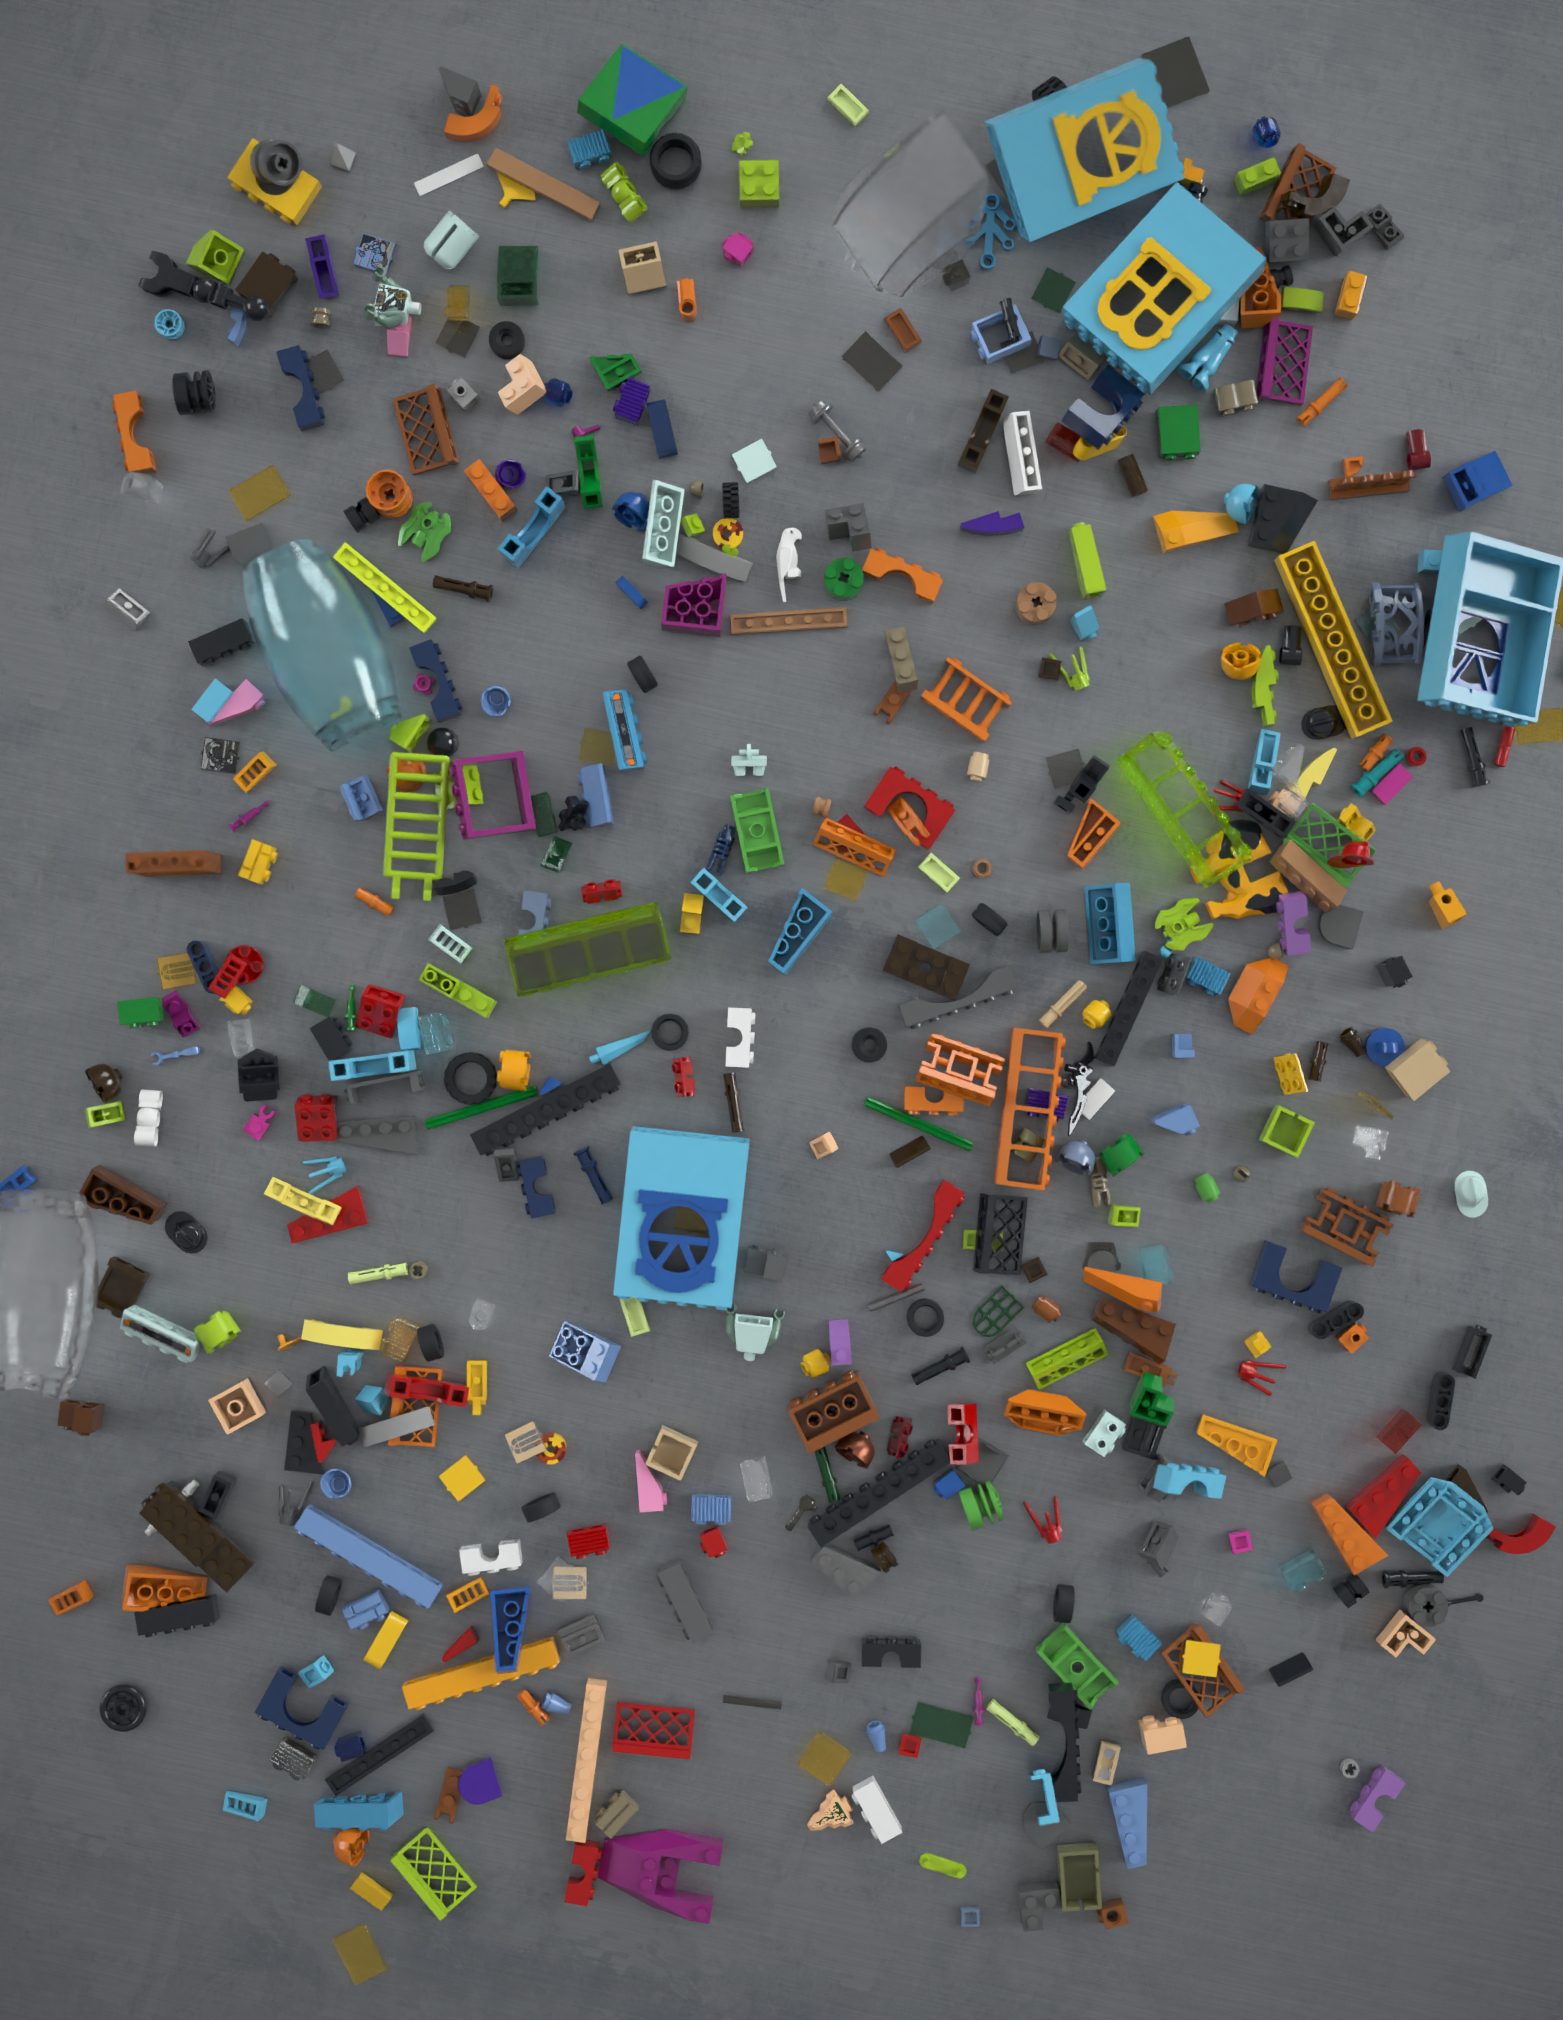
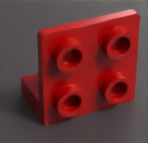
(379, 1010)

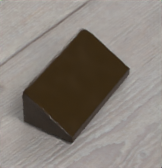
(909, 1151)

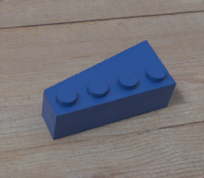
(509, 1622)

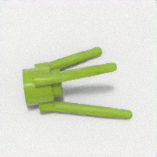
(1079, 679)

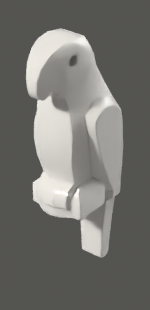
(787, 558)

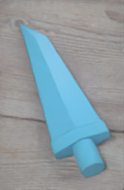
(612, 1050)

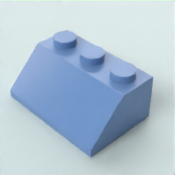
(597, 795)

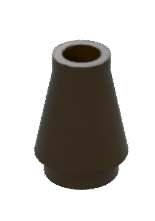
(1352, 1041)

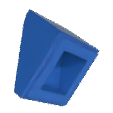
(550, 1084)

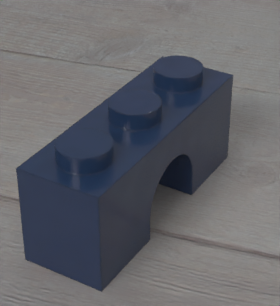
(538, 1204)

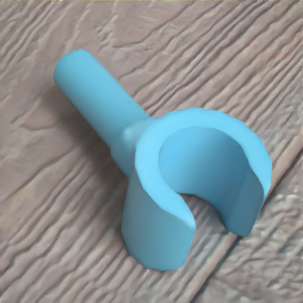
(1164, 952)

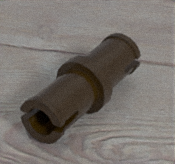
(1318, 1061)

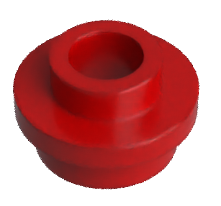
(1422, 756)

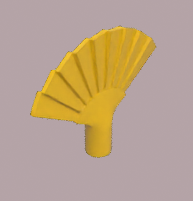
(514, 191)

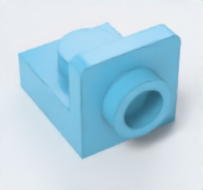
(316, 1672)

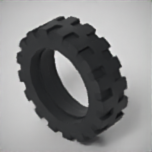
(450, 1084)

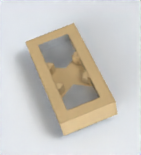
(1106, 1763)

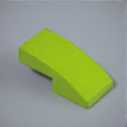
(1302, 299)

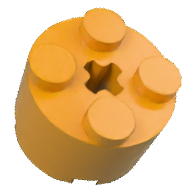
(514, 1070)

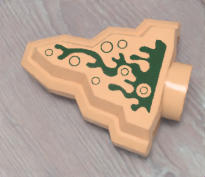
(832, 1813)

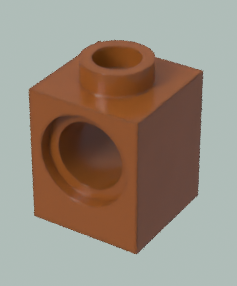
(1117, 1920)

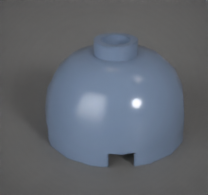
(1076, 1157)

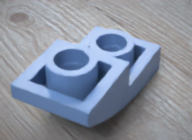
(237, 331)

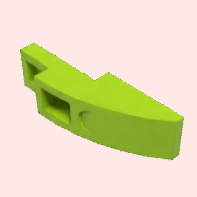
(1262, 680)
(458, 990)

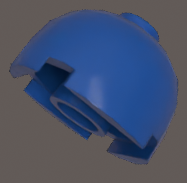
(632, 509)

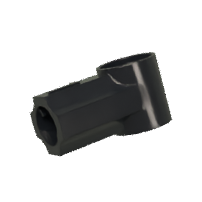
(1290, 651)

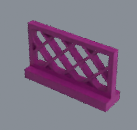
(1267, 361)

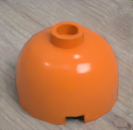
(349, 1845)

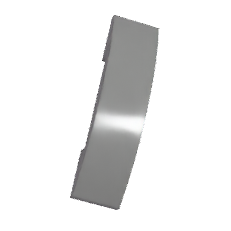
(712, 558)
(396, 1426)

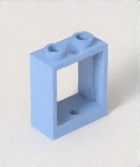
(1024, 340)

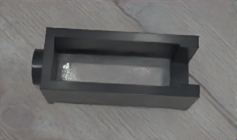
(1472, 1351)

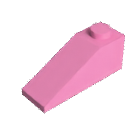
(243, 701)
(649, 1488)

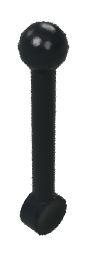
(1478, 1597)

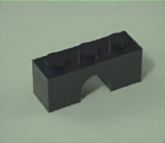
(874, 1649)

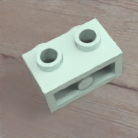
(1104, 1433)

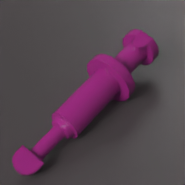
(247, 817)
(978, 1704)

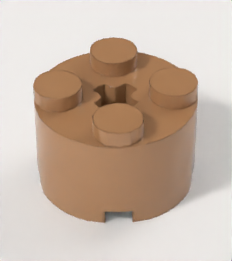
(1041, 593)

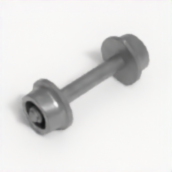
(820, 412)

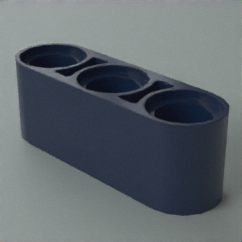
(662, 429)
(198, 960)

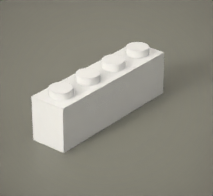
(1021, 453)

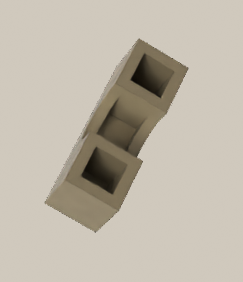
(901, 659)

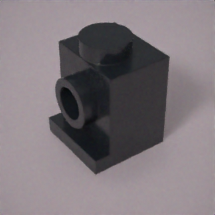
(1509, 1480)

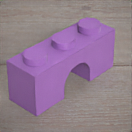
(1291, 907)
(1382, 1783)

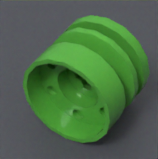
(981, 1505)

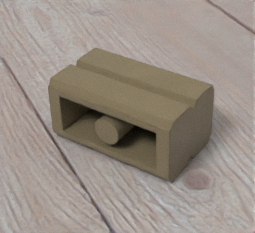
(616, 1813)

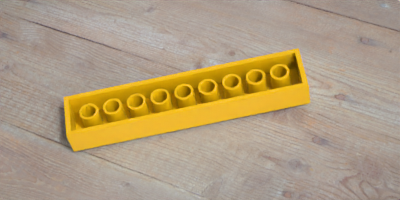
(1333, 640)

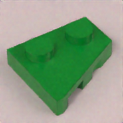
(615, 369)

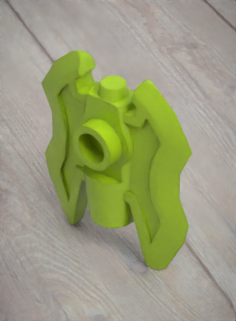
(1180, 925)

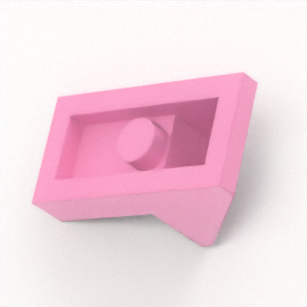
(398, 339)

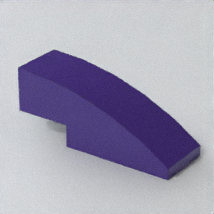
(322, 266)
(994, 525)

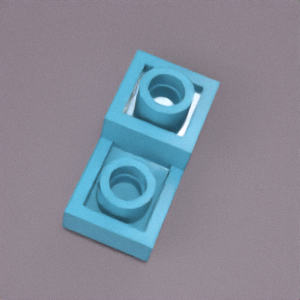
(408, 1029)

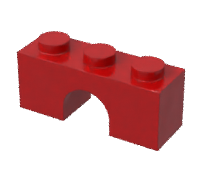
(965, 1448)
(579, 1888)

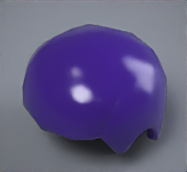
(510, 474)

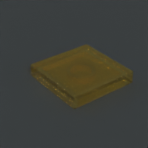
(824, 1758)

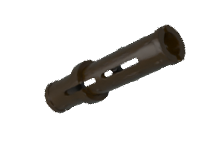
(733, 1102)

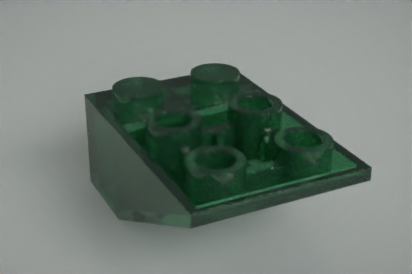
(518, 276)

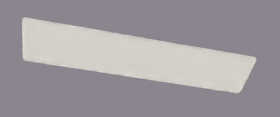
(448, 174)

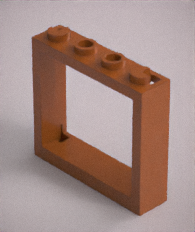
(173, 863)

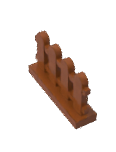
(1370, 485)

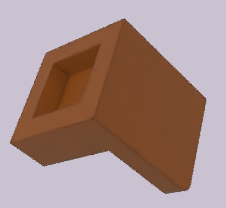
(829, 450)

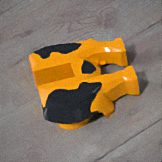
(1243, 897)

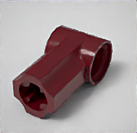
(1418, 454)

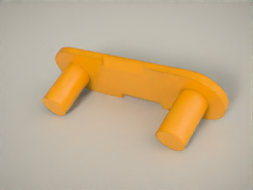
(285, 1345)

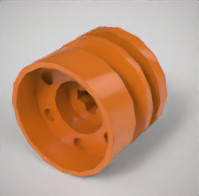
(385, 484)

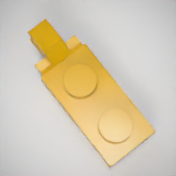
(477, 1384)

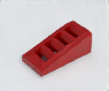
(223, 973)
(464, 1642)

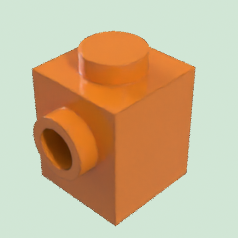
(1352, 1337)

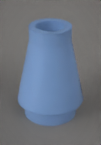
(555, 1704)
(876, 1734)

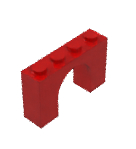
(894, 784)

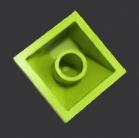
(215, 256)
(409, 731)

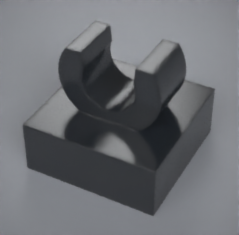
(1065, 803)

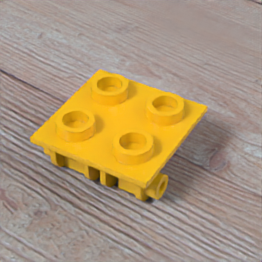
(1290, 1074)

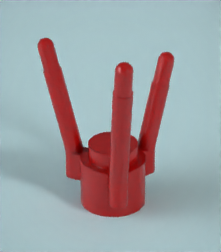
(1239, 793)
(1248, 1372)
(1051, 1531)

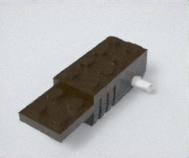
(194, 1533)

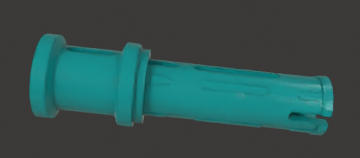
(1370, 778)

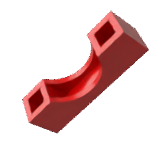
(424, 1388)

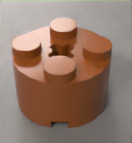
(1397, 1199)

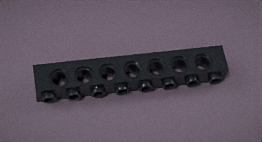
(482, 1137)
(858, 1513)

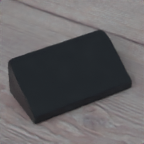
(1290, 1669)

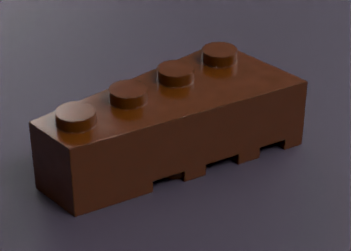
(118, 1196)
(1141, 1330)

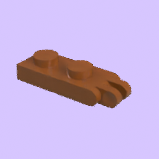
(1138, 1364)

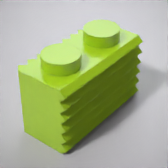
(1257, 176)

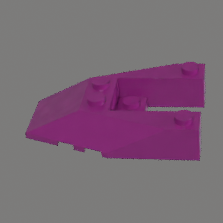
(649, 1865)

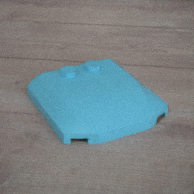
(1441, 1524)

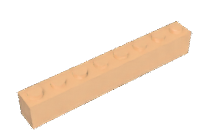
(586, 1760)

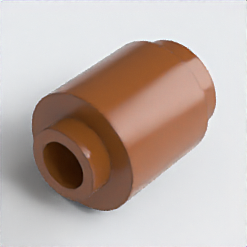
(1046, 1309)

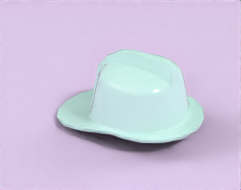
(1471, 1194)

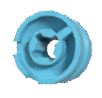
(161, 325)

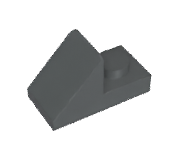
(563, 482)
(506, 1164)

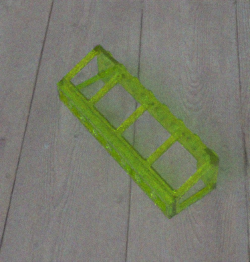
(1169, 820)

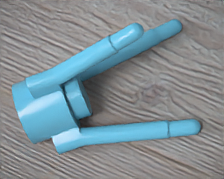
(335, 1167)

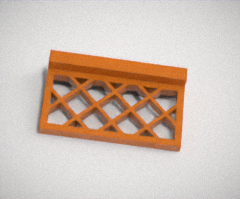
(397, 1408)

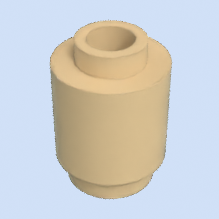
(978, 766)

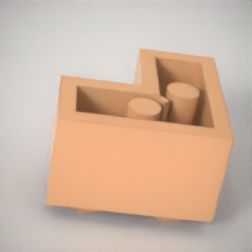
(524, 388)
(1402, 1631)
(1163, 1735)

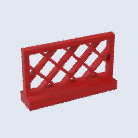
(653, 1748)

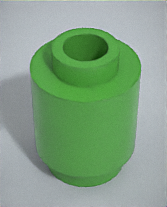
(1207, 1188)

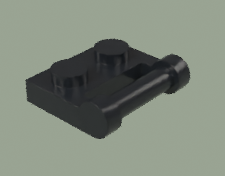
(1138, 1435)

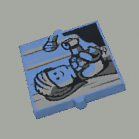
(374, 253)

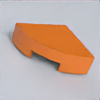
(1352, 465)

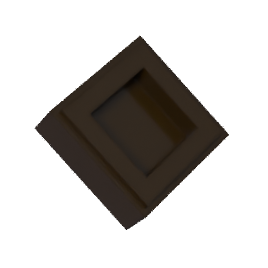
(1050, 669)
(1034, 1269)

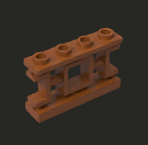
(1340, 1240)

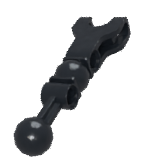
(204, 290)

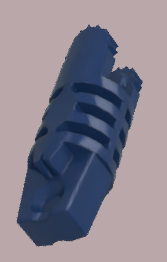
(721, 849)

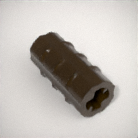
(1132, 475)

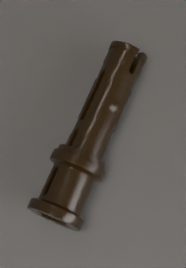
(471, 589)

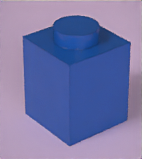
(948, 1484)

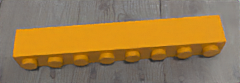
(477, 1674)

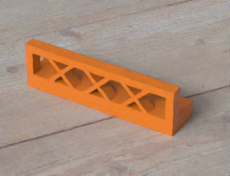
(855, 843)

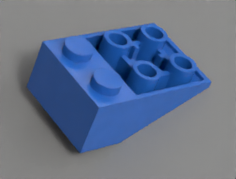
(1477, 480)

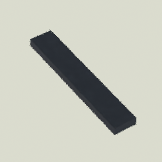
(379, 1754)

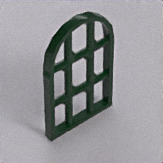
(996, 1304)

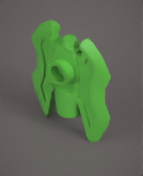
(426, 528)

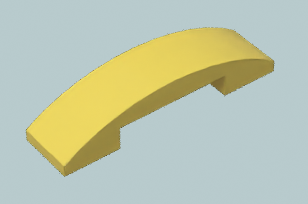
(302, 1201)
(341, 1335)

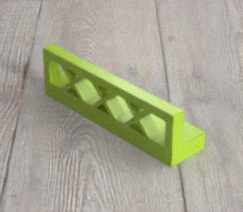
(1066, 1356)

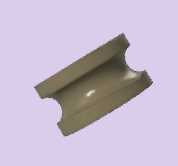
(412, 1268)

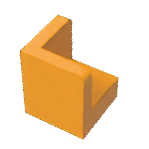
(1191, 173)

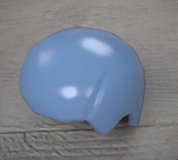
(495, 701)
(335, 1483)

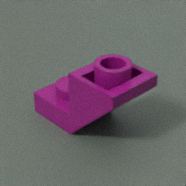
(180, 1014)

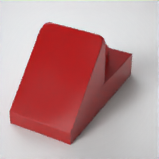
(322, 1445)

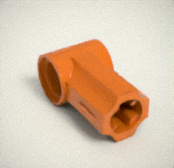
(686, 298)

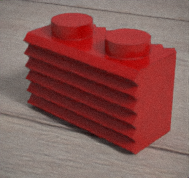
(588, 1540)

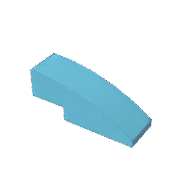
(1264, 761)

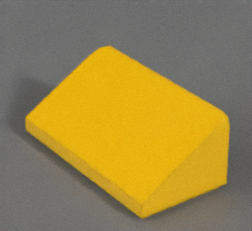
(371, 1891)

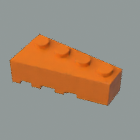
(1351, 1541)

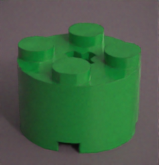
(838, 589)
(1121, 1155)

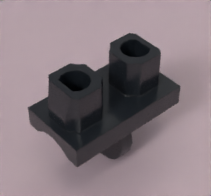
(572, 817)

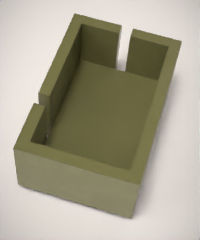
(1079, 1876)

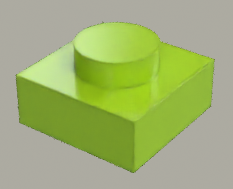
(692, 525)

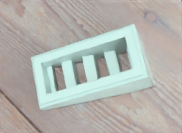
(435, 935)

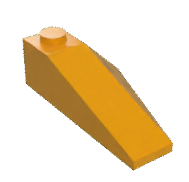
(1189, 528)

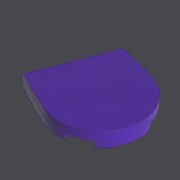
(479, 1783)

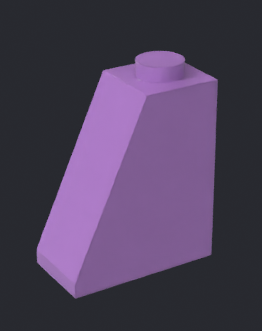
(839, 1342)

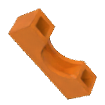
(129, 410)
(925, 584)

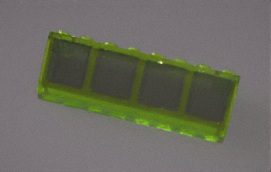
(587, 949)

